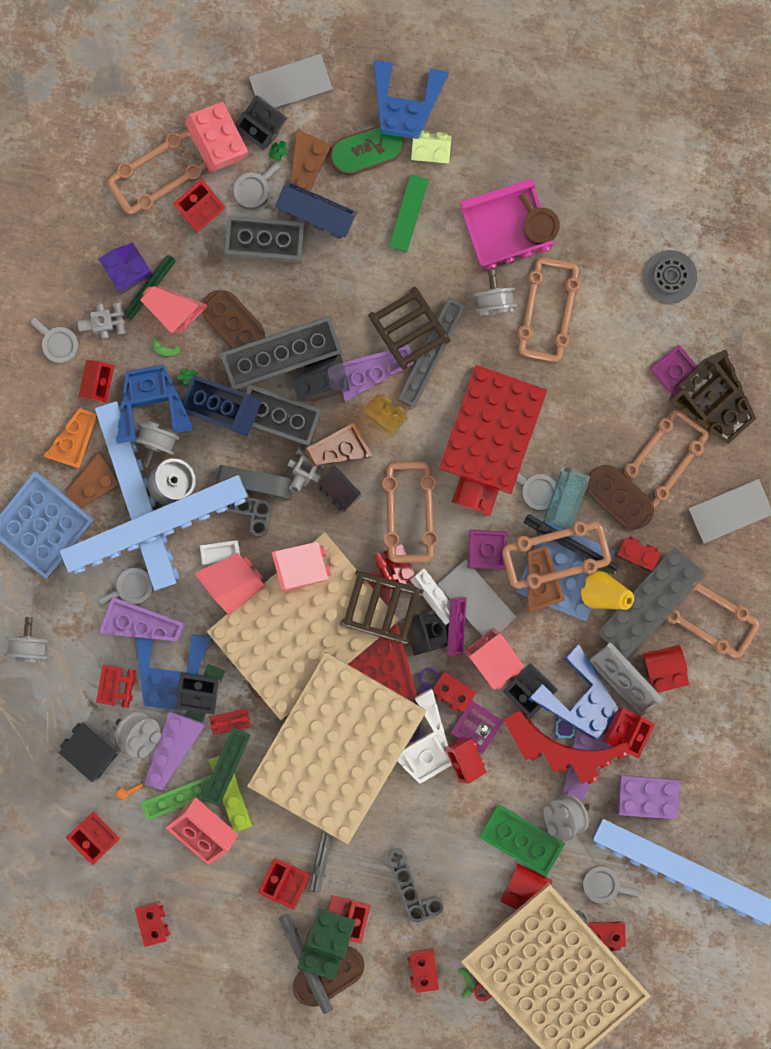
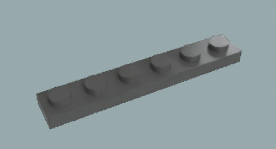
(426, 363)

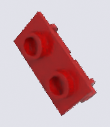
(225, 722)

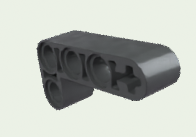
(258, 481)
(252, 511)
(415, 902)

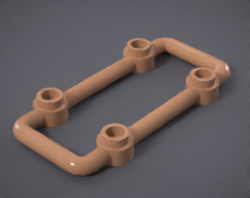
(146, 201)
(525, 332)
(695, 448)
(578, 529)
(429, 538)
(720, 646)

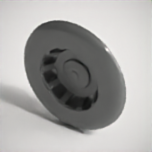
(670, 276)

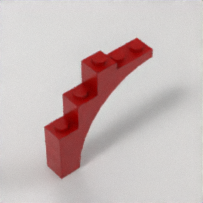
(559, 756)

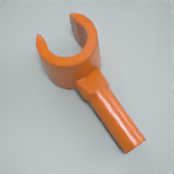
(123, 794)

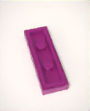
(456, 626)

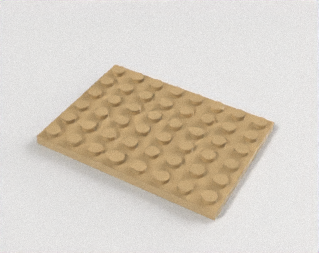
(283, 636)
(336, 748)
(555, 974)

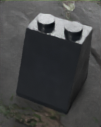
(321, 379)
(88, 751)

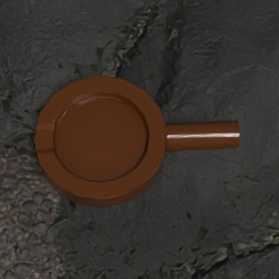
(540, 224)

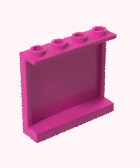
(497, 225)

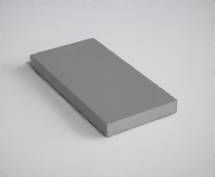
(292, 82)
(730, 511)
(483, 605)
(625, 679)

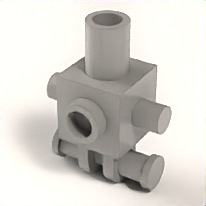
(103, 322)
(302, 471)

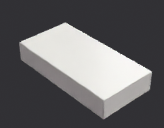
(218, 551)

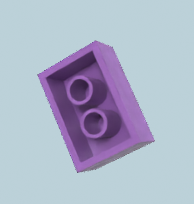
(648, 797)

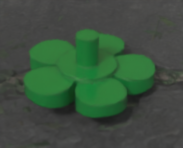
(278, 150)
(186, 376)

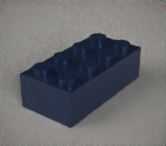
(316, 210)
(220, 405)

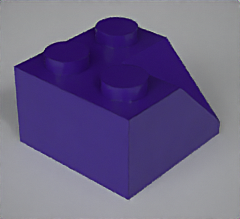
(125, 267)

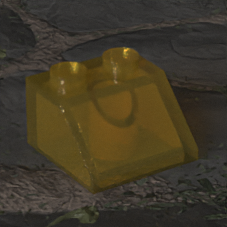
(385, 415)

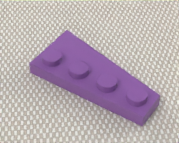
(371, 370)
(134, 621)
(175, 742)
(572, 783)

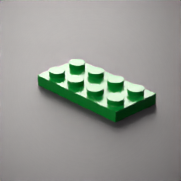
(522, 840)

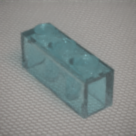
(566, 498)

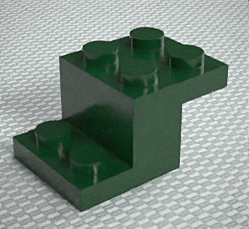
(326, 944)

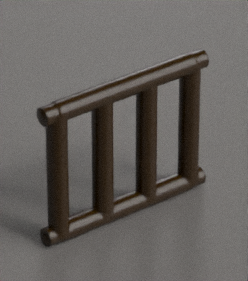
(393, 347)
(397, 588)

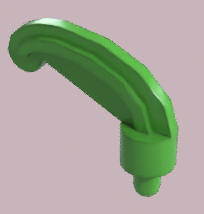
(163, 350)
(469, 982)

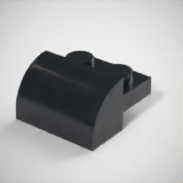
(260, 122)
(524, 686)
(197, 693)

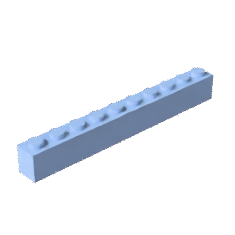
(136, 496)
(153, 524)
(683, 870)

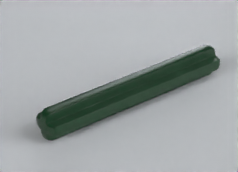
(154, 280)

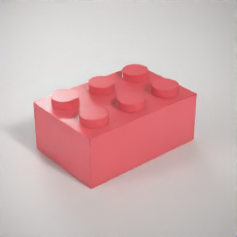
(216, 137)

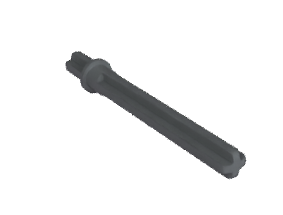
(320, 863)
(313, 980)

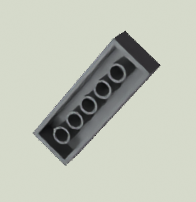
(281, 352)
(652, 603)

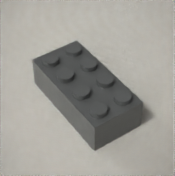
(264, 239)
(285, 417)

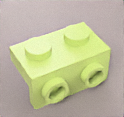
(432, 147)

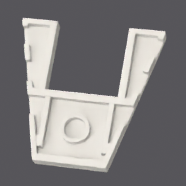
(427, 754)

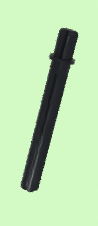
(569, 543)

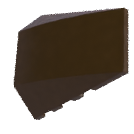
(714, 397)

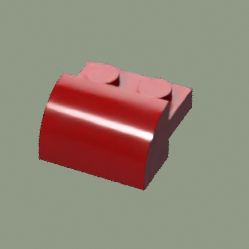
(199, 205)
(475, 496)
(666, 668)
(631, 728)
(92, 838)
(284, 883)
(522, 886)
(354, 910)

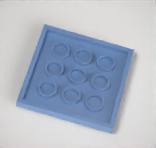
(41, 524)
(571, 585)

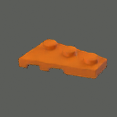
(74, 439)

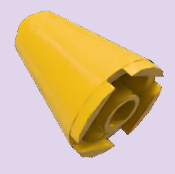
(605, 592)

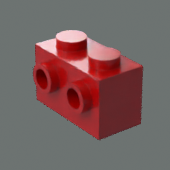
(96, 381)
(637, 554)
(453, 692)
(465, 760)
(152, 923)
(611, 933)
(424, 970)

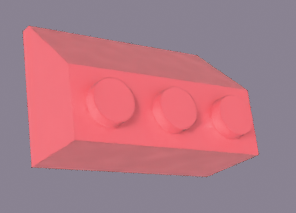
(202, 831)

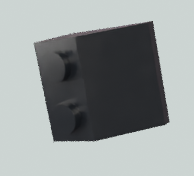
(339, 489)
(427, 633)

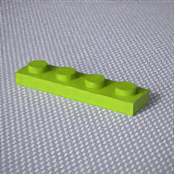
(234, 803)

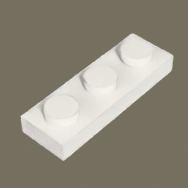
(433, 595)

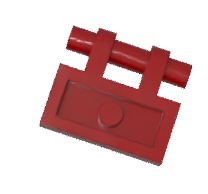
(401, 571)
(110, 683)

